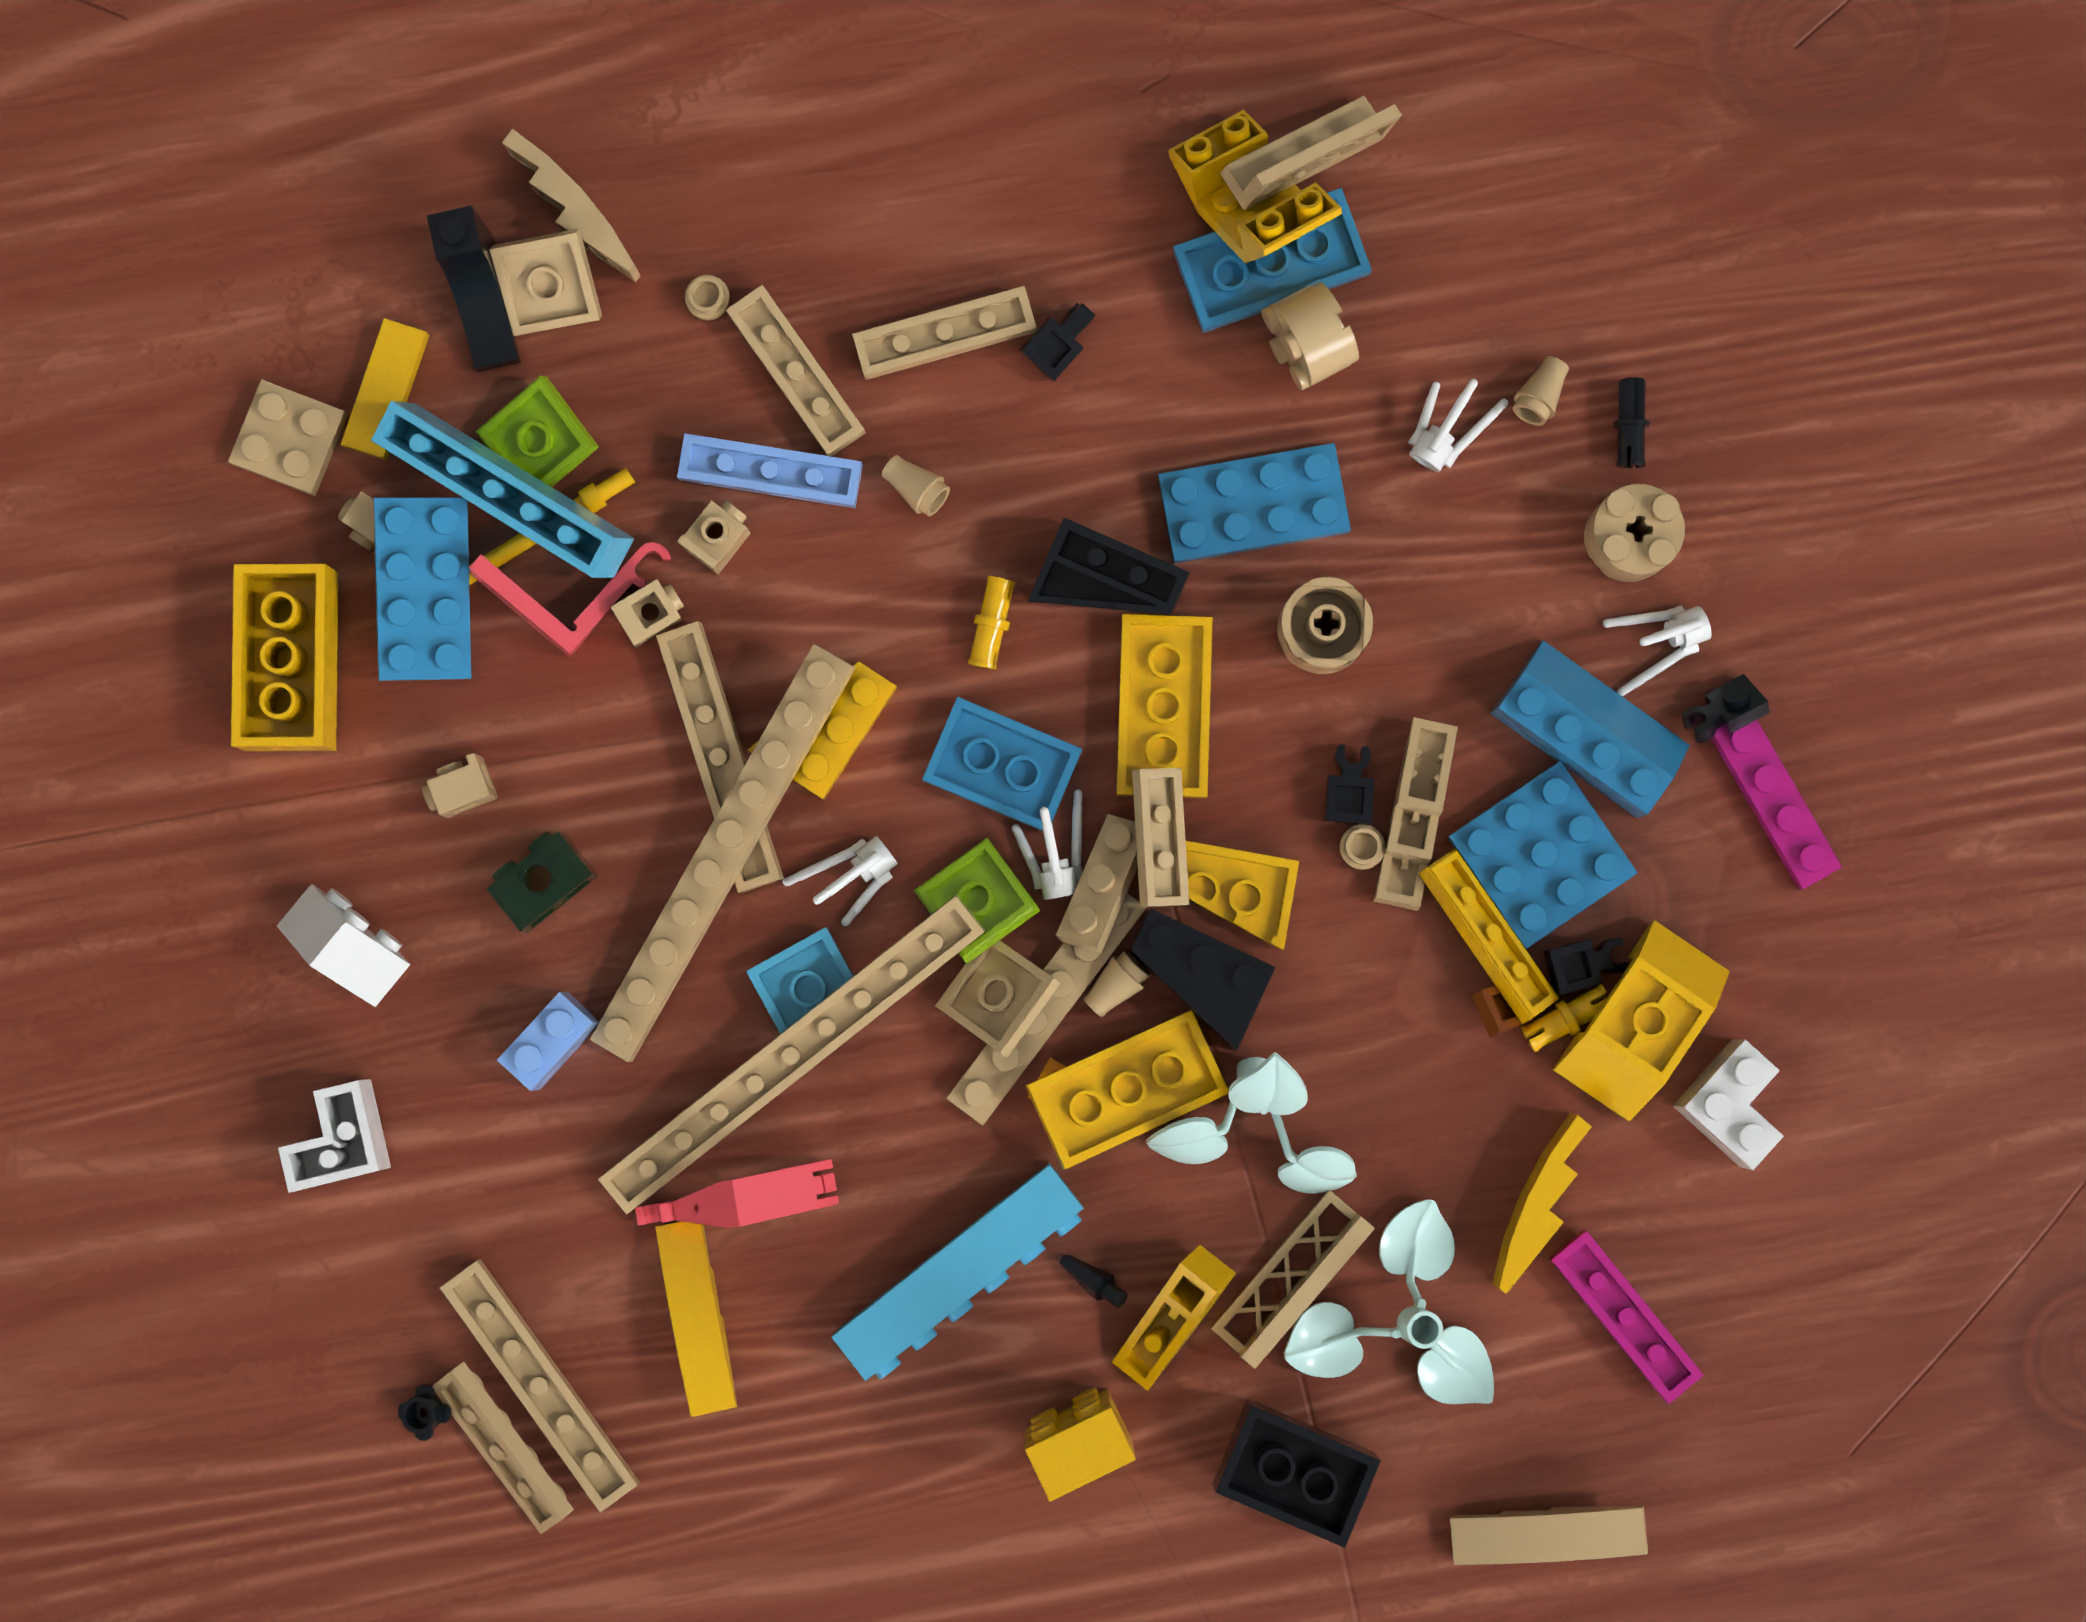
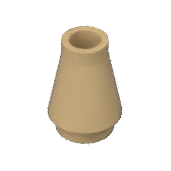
(1540, 394)
(917, 486)
(1117, 983)

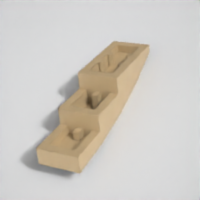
(576, 207)
(1415, 813)
(1549, 1535)

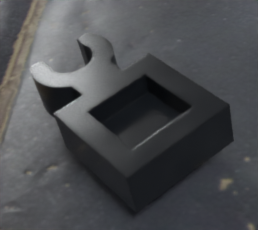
(1729, 706)
(1349, 796)
(1579, 966)

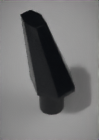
(1094, 1280)

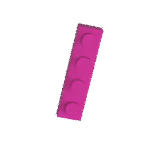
(1777, 804)
(1626, 1316)

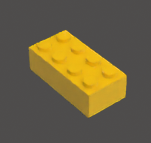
(284, 657)

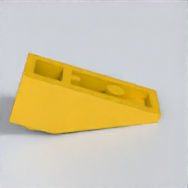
(1173, 1316)

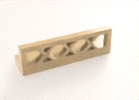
(1307, 151)
(1304, 1291)

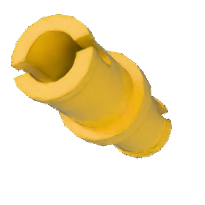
(991, 622)
(1564, 1019)

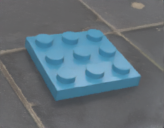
(1542, 854)

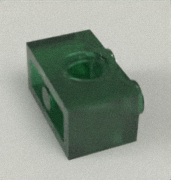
(568, 874)

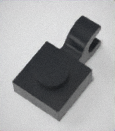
(1054, 344)

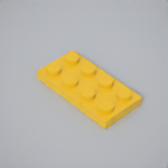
(1165, 699)
(1127, 1089)

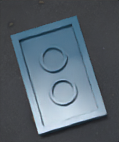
(1001, 764)

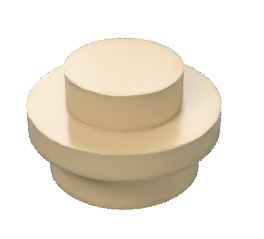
(707, 297)
(1362, 847)

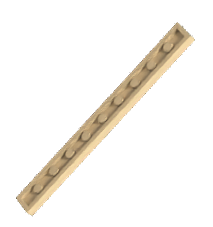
(722, 853)
(791, 1054)

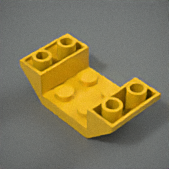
(1263, 226)
(1645, 1023)

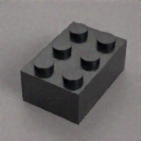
(1296, 1473)

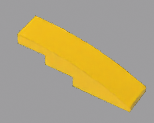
(1532, 1220)
(696, 1318)

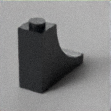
(463, 253)

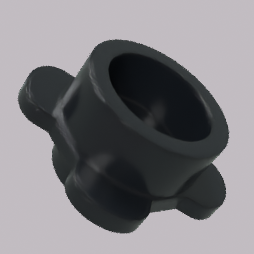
(413, 1419)

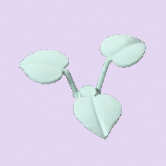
(1259, 1088)
(1456, 1365)

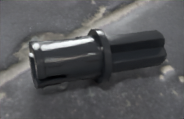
(1631, 423)

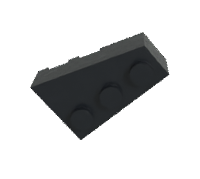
(1105, 573)
(1204, 973)

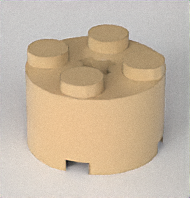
(1310, 335)
(1653, 515)
(1343, 608)

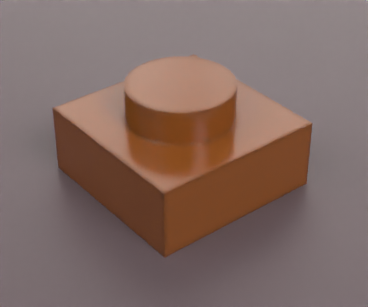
(1495, 1011)

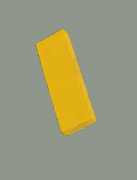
(386, 379)

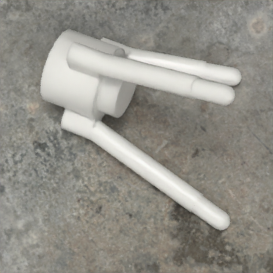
(1434, 446)
(1683, 629)
(871, 861)
(1057, 877)

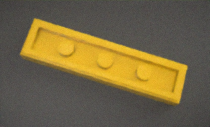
(1489, 936)

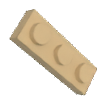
(1160, 837)
(1101, 886)

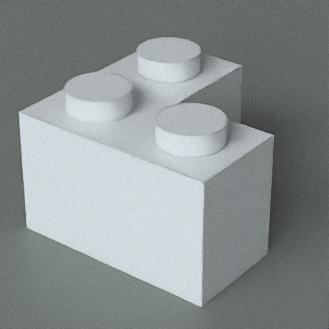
(341, 945)
(1722, 1099)
(350, 1141)

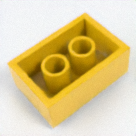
(1078, 1443)

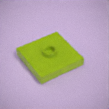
(539, 433)
(986, 889)

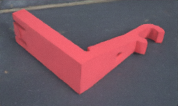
(544, 621)
(749, 1198)

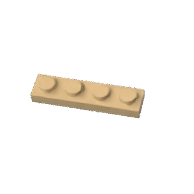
(944, 332)
(795, 371)
(503, 1448)

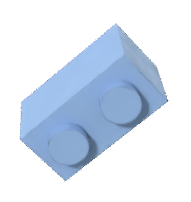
(548, 1041)

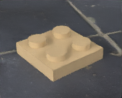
(546, 282)
(288, 438)
(998, 996)

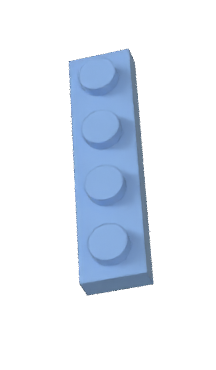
(769, 470)

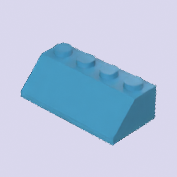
(1591, 730)

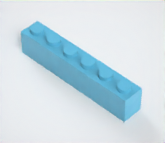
(502, 489)
(957, 1272)

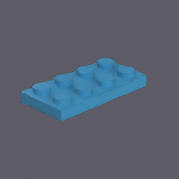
(1229, 290)
(1254, 503)
(422, 588)

